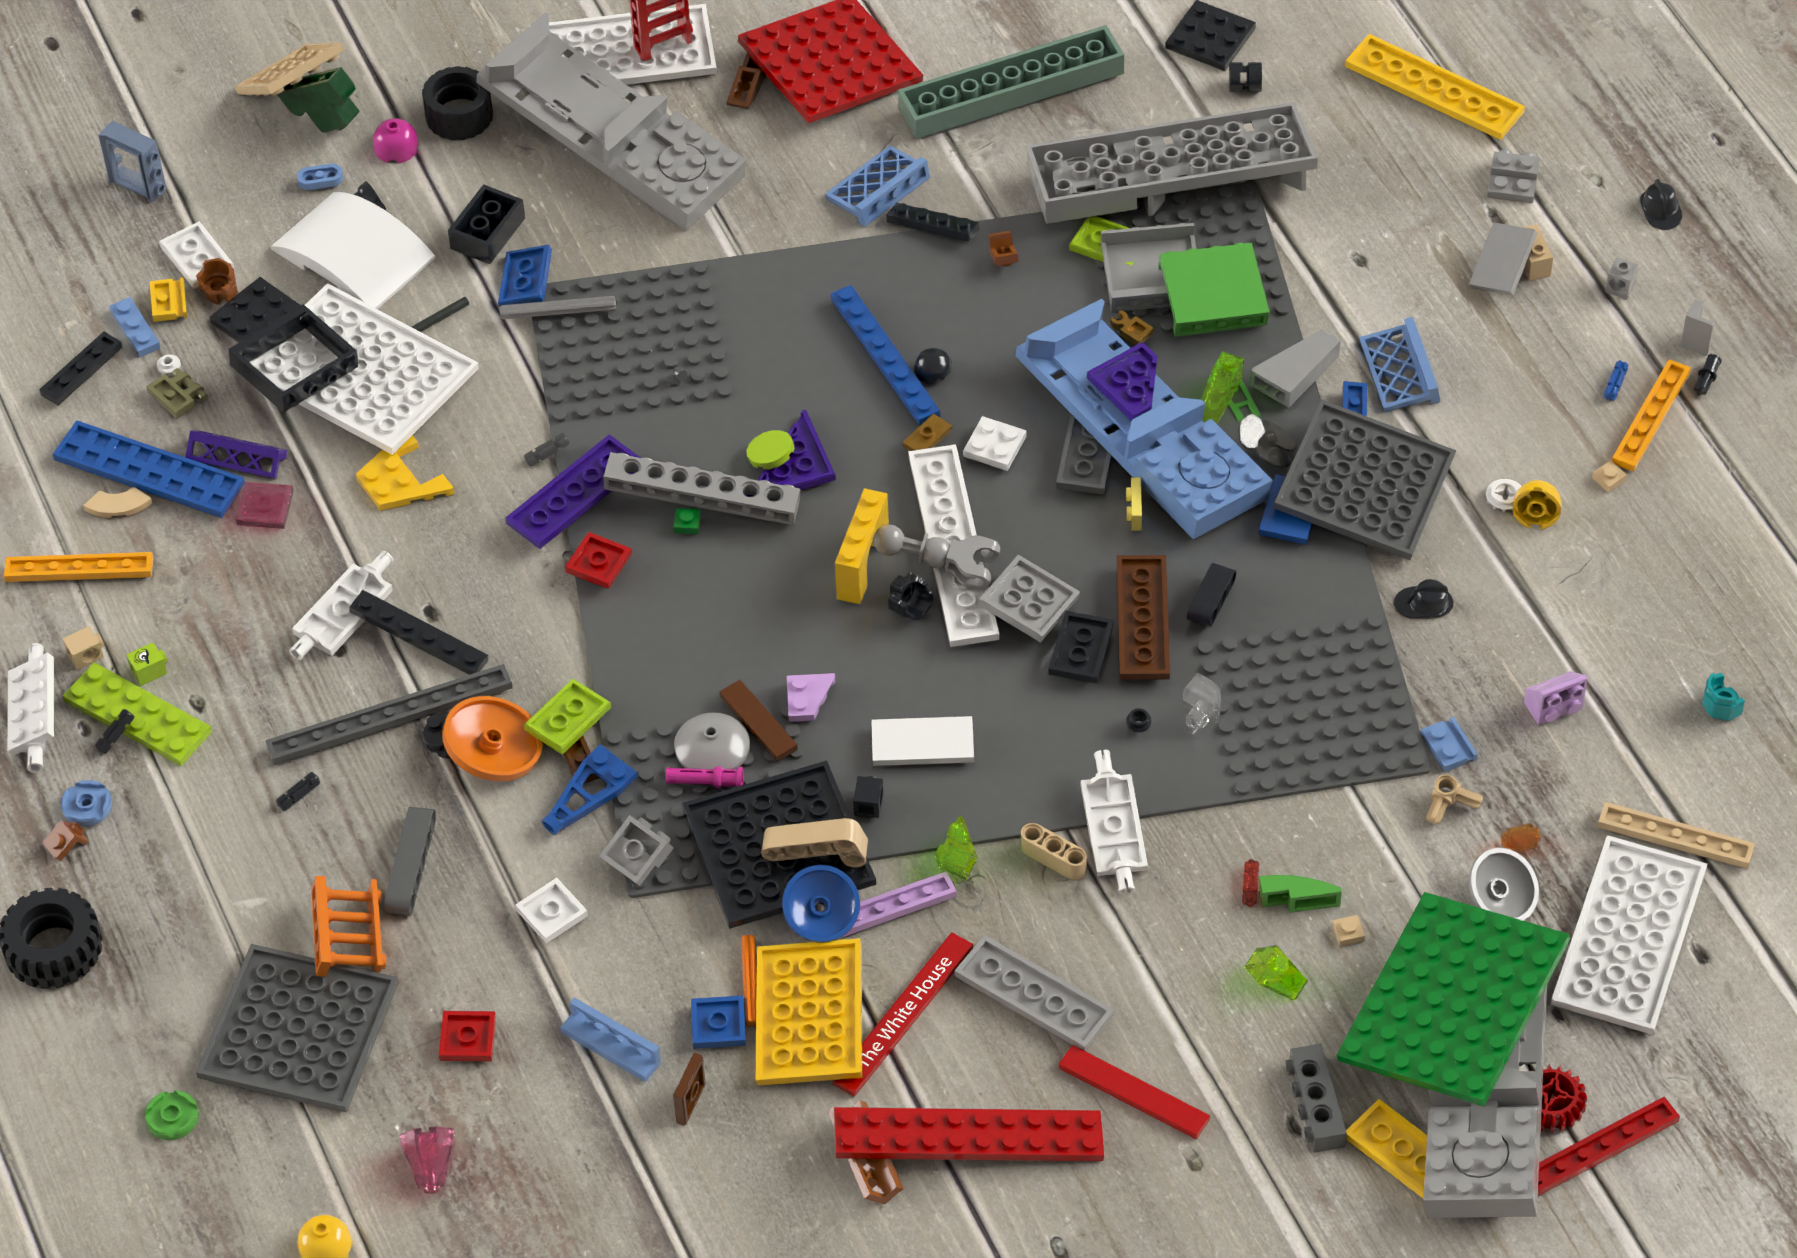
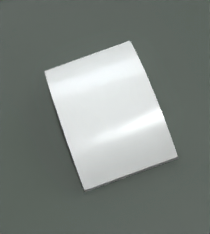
(356, 248)

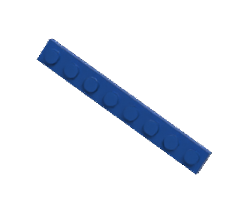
(884, 354)

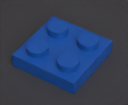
(718, 1022)

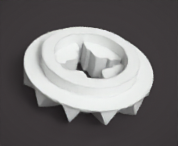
(1496, 490)

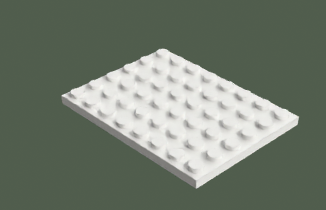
(398, 374)

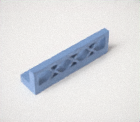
(611, 1040)

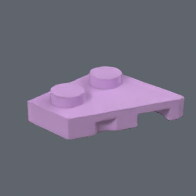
(807, 694)

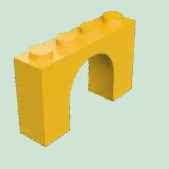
(854, 552)

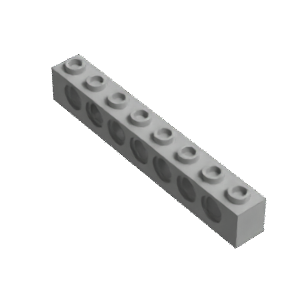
(711, 497)

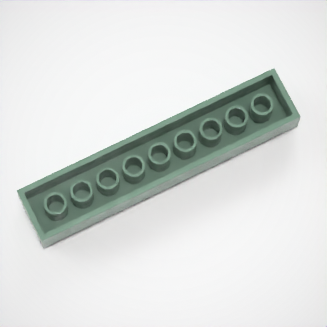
(1010, 81)

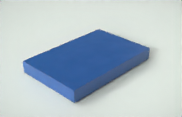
(525, 275)
(1280, 524)

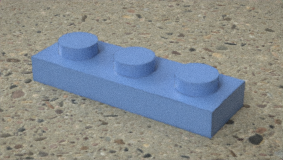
(134, 327)

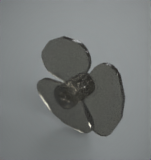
(1265, 439)

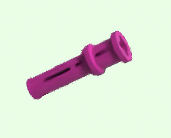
(717, 776)

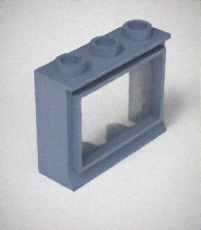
(132, 160)

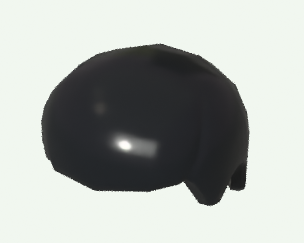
(932, 365)

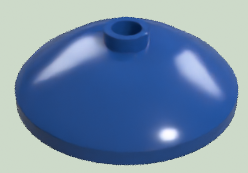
(821, 886)

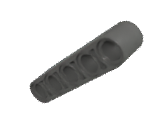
(410, 861)

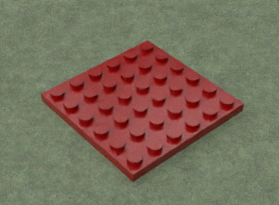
(830, 58)

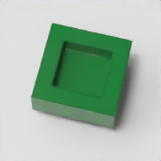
(687, 521)

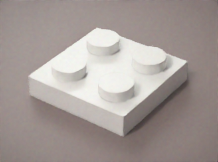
(994, 443)
(551, 910)

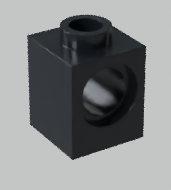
(868, 796)

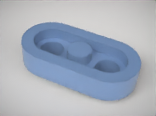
(320, 176)

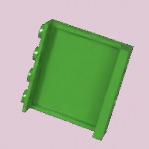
(1214, 289)

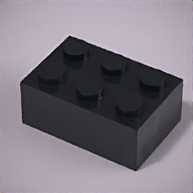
(486, 224)

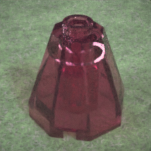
(429, 1156)

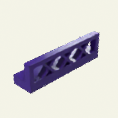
(235, 444)

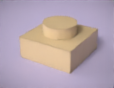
(1609, 476)
(1348, 930)

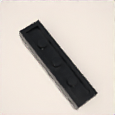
(932, 221)
(80, 368)

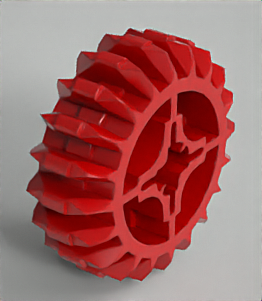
(1567, 1102)

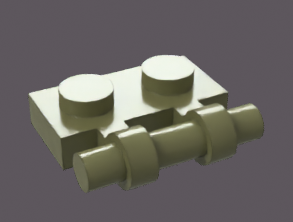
(172, 397)

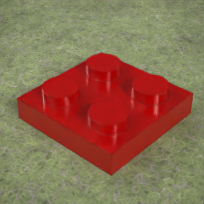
(598, 560)
(467, 1036)

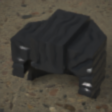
(910, 596)

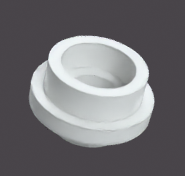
(167, 364)

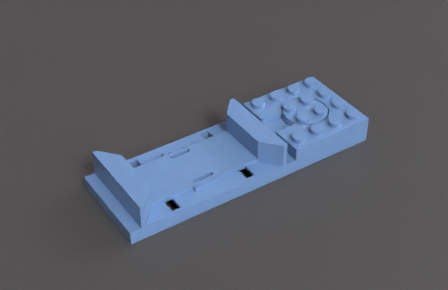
(1181, 460)

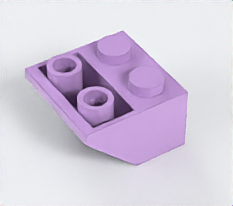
(1556, 697)

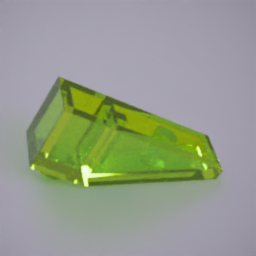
(1222, 385)

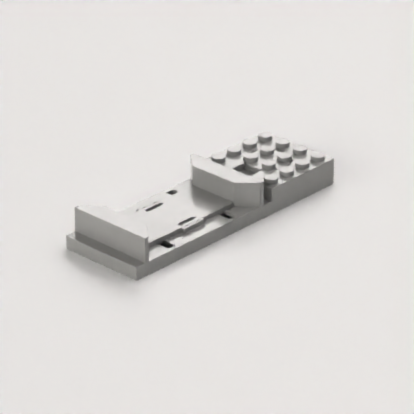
(636, 144)
(1116, 167)
(1489, 1155)

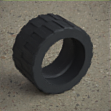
(462, 121)

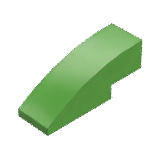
(1298, 892)

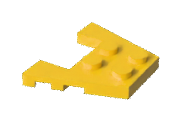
(392, 483)

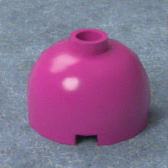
(395, 141)

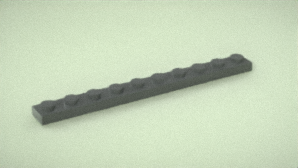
(387, 714)

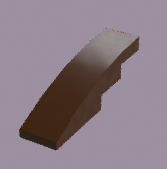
(746, 84)

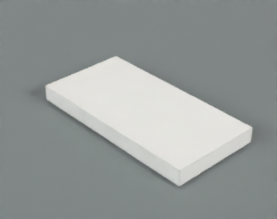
(922, 741)

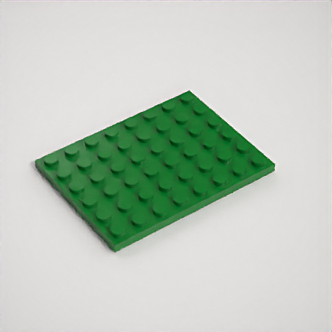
(1453, 998)

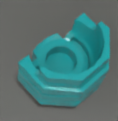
(1721, 701)

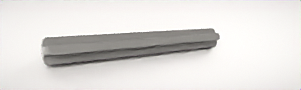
(557, 307)

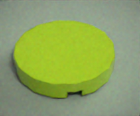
(770, 449)

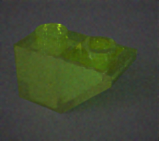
(958, 851)
(1276, 972)

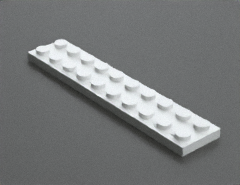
(949, 516)

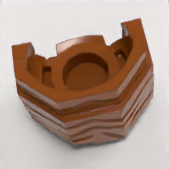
(217, 280)

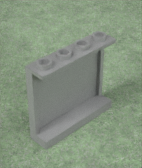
(1142, 283)

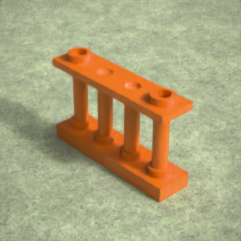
(325, 937)

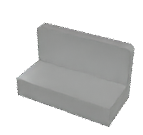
(1697, 330)

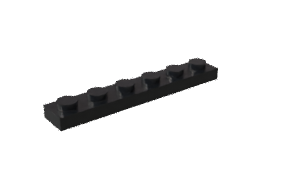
(418, 633)

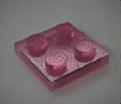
(264, 505)

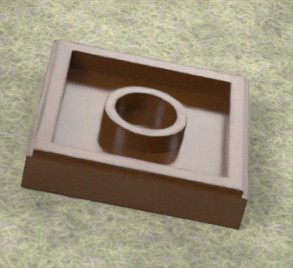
(689, 1089)

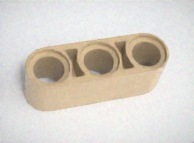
(1059, 861)

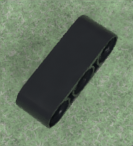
(1211, 595)

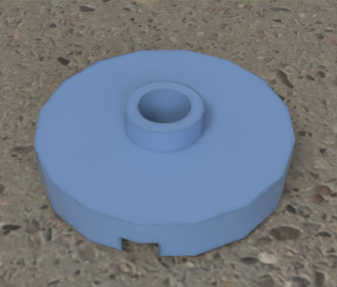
(82, 794)

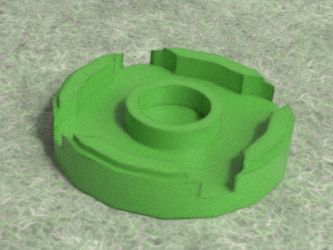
(171, 1115)

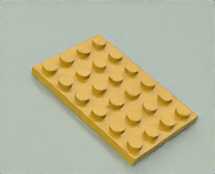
(809, 1012)

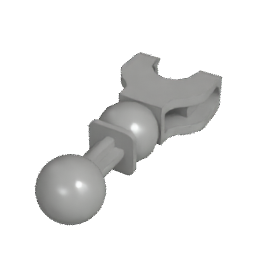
(958, 558)

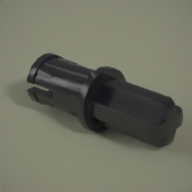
(1707, 374)

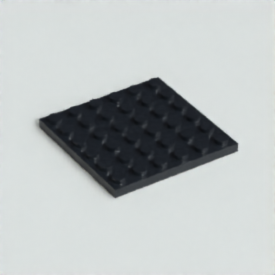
(731, 835)

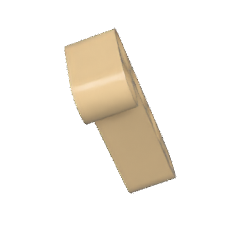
(817, 839)

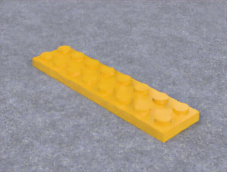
(1435, 86)

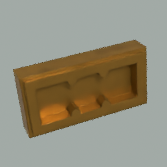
(928, 434)

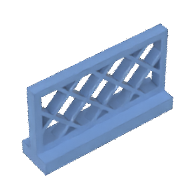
(887, 192)
(1417, 356)

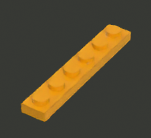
(1651, 415)
(78, 567)

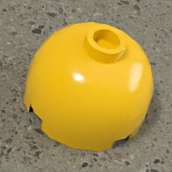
(1537, 504)
(324, 1238)

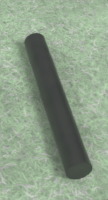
(442, 314)

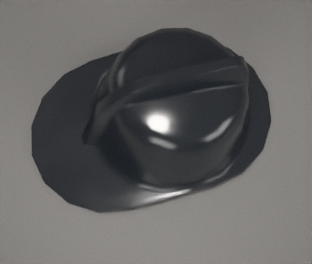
(1661, 206)
(1425, 600)

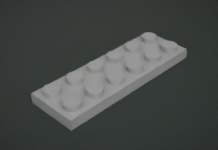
(1034, 993)

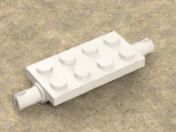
(329, 620)
(31, 706)
(1113, 823)

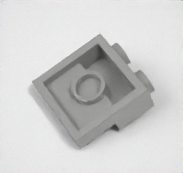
(1513, 176)
(636, 849)

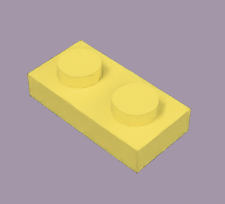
(1134, 512)

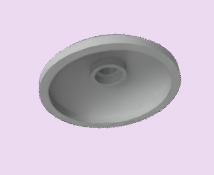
(703, 751)
(1510, 876)

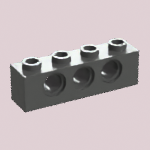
(1312, 1061)

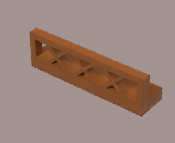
(875, 1173)

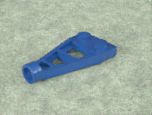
(605, 766)

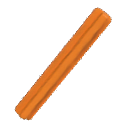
(749, 978)

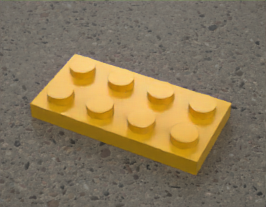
(1391, 1144)

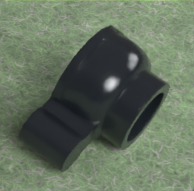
(368, 193)

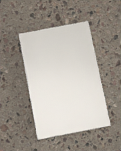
(190, 249)

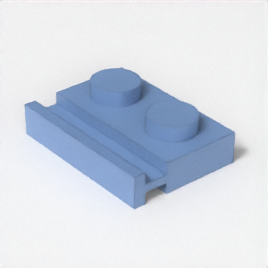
(1448, 744)

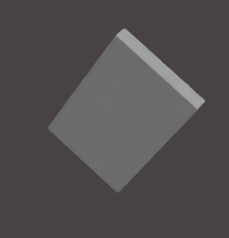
(1503, 258)

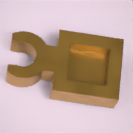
(1132, 330)

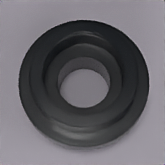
(1138, 715)

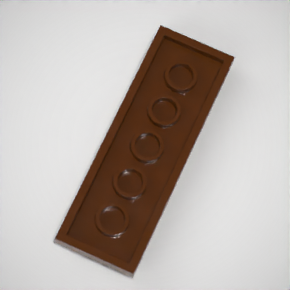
(1143, 617)

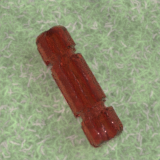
(1250, 882)

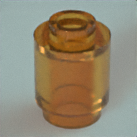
(1521, 837)

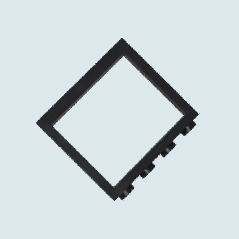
(276, 334)

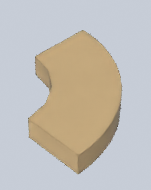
(111, 505)

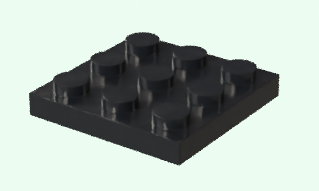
(1210, 35)
(252, 310)

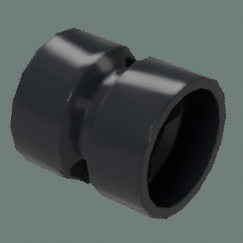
(1253, 77)

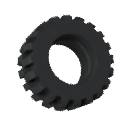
(46, 911)

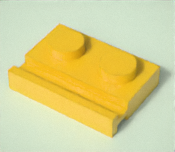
(168, 299)

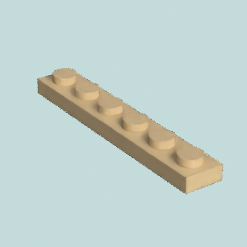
(1676, 835)

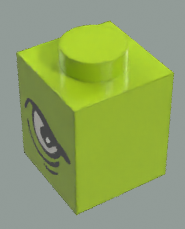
(147, 663)

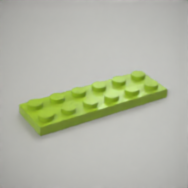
(155, 723)

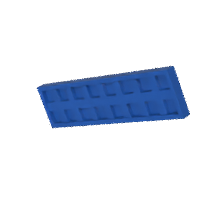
(149, 469)

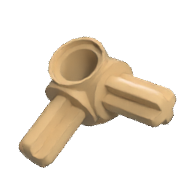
(1443, 800)

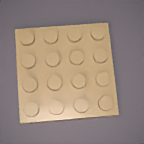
(290, 69)

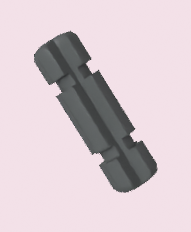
(546, 449)

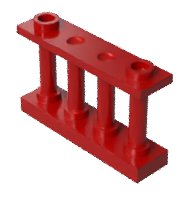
(642, 27)

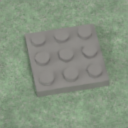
(1029, 598)

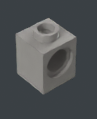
(1621, 278)

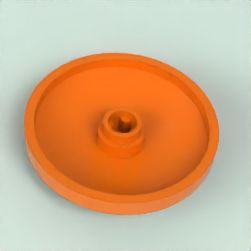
(490, 740)

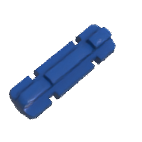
(1616, 380)

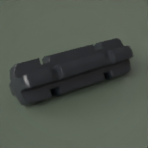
(114, 731)
(298, 791)

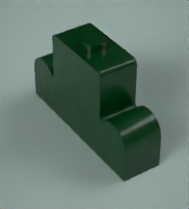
(323, 98)

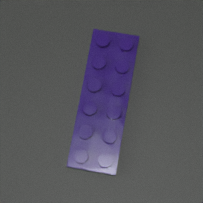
(566, 495)

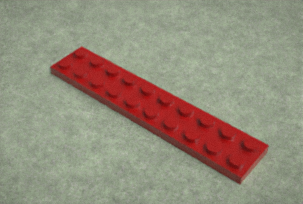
(968, 1134)

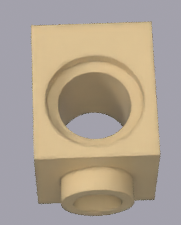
(83, 647)

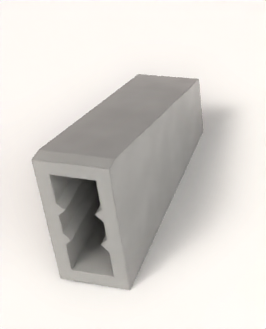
(1296, 368)

